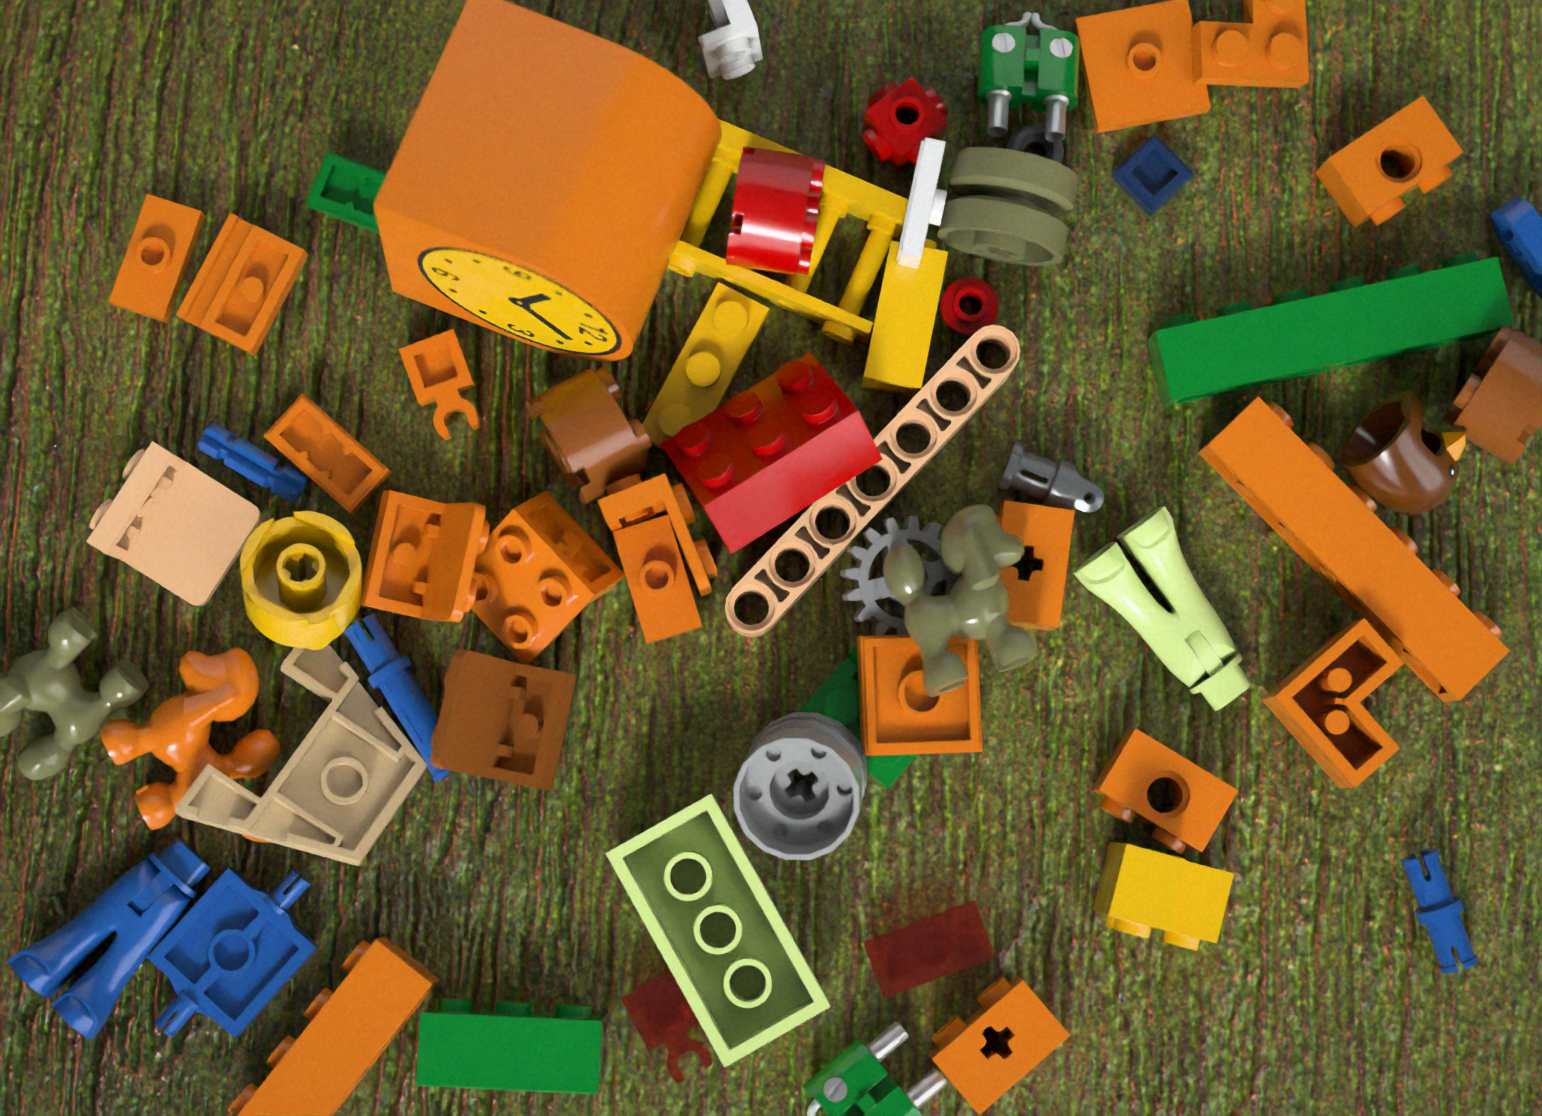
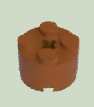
(1507, 399)
(589, 432)

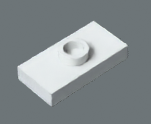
(924, 203)

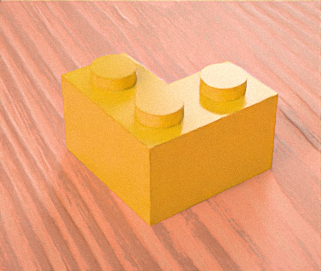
(1162, 892)

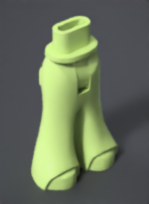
(1191, 635)

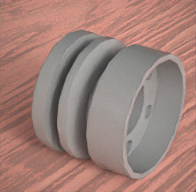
(793, 816)

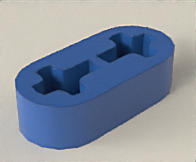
(1520, 233)

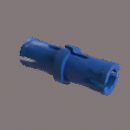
(1439, 910)

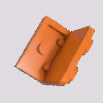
(636, 501)
(424, 557)

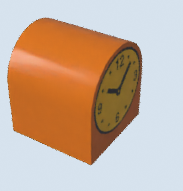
(544, 182)

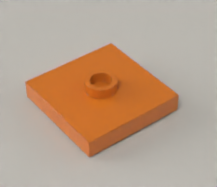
(1139, 65)
(899, 713)

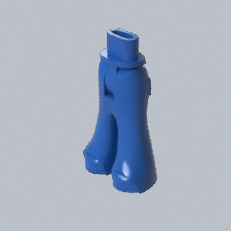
(140, 909)

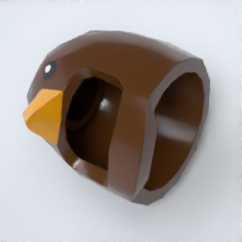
(1401, 457)

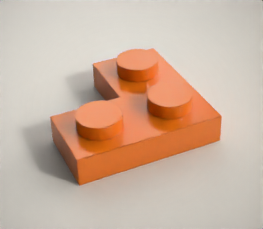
(1260, 52)

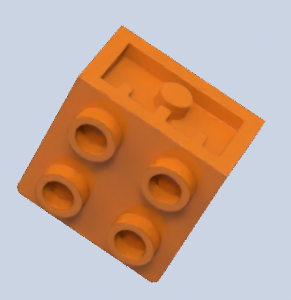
(538, 576)

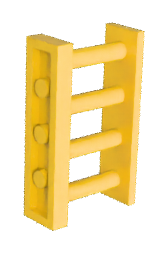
(839, 195)

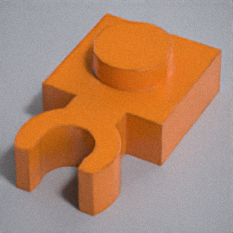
(439, 375)

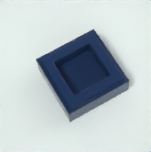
(1152, 175)

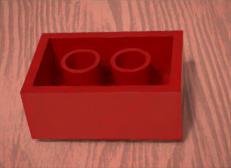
(772, 451)

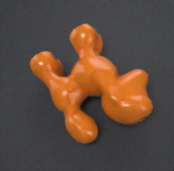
(180, 729)

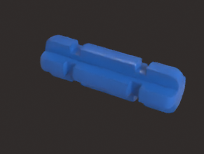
(253, 462)

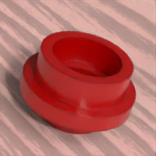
(961, 322)

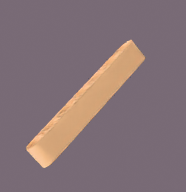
(898, 466)

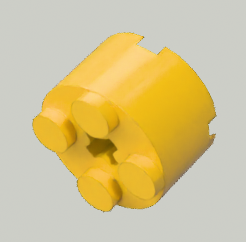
(275, 586)

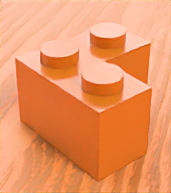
(1324, 708)

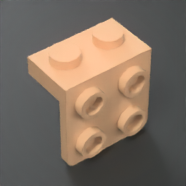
(174, 524)

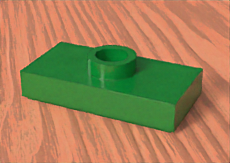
(347, 191)

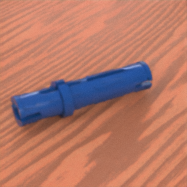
(402, 692)

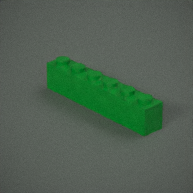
(1329, 330)

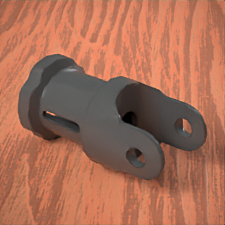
(1062, 483)

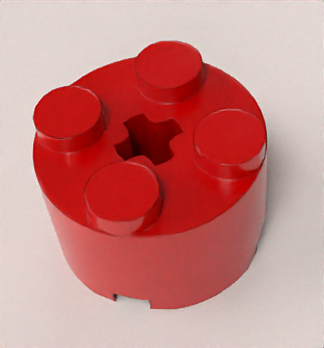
(775, 211)

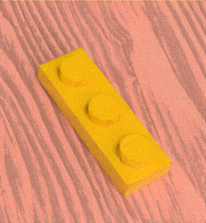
(706, 363)

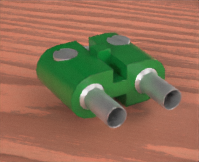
(1028, 71)
(861, 1086)

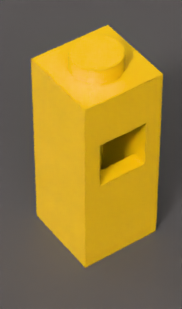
(904, 322)

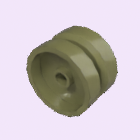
(1008, 206)

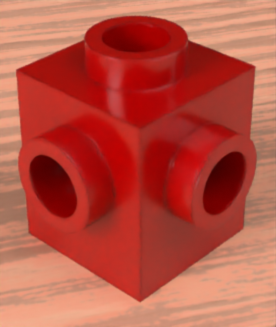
(901, 142)

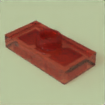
(928, 949)

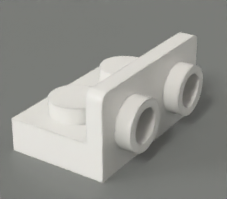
(733, 43)

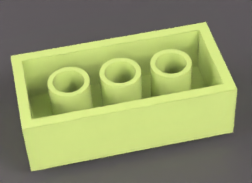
(718, 930)

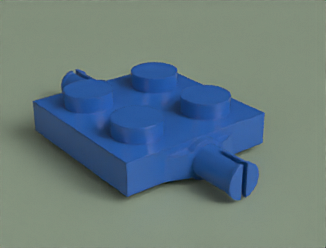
(233, 952)

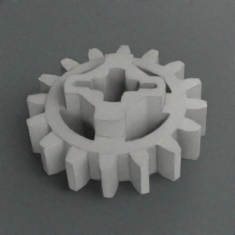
(874, 588)

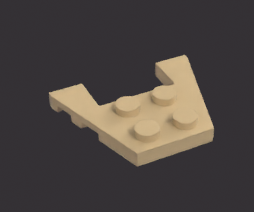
(337, 783)

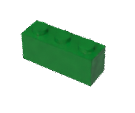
(510, 1047)

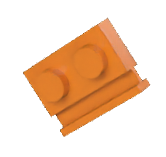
(242, 284)

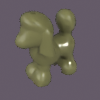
(974, 608)
(52, 684)

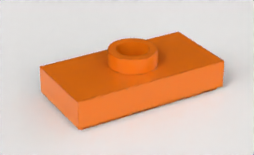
(157, 258)
(327, 454)
(657, 579)

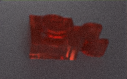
(665, 1017)

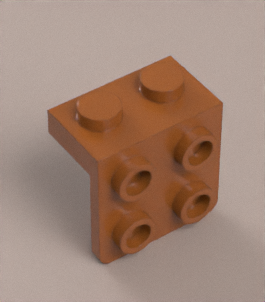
(502, 720)

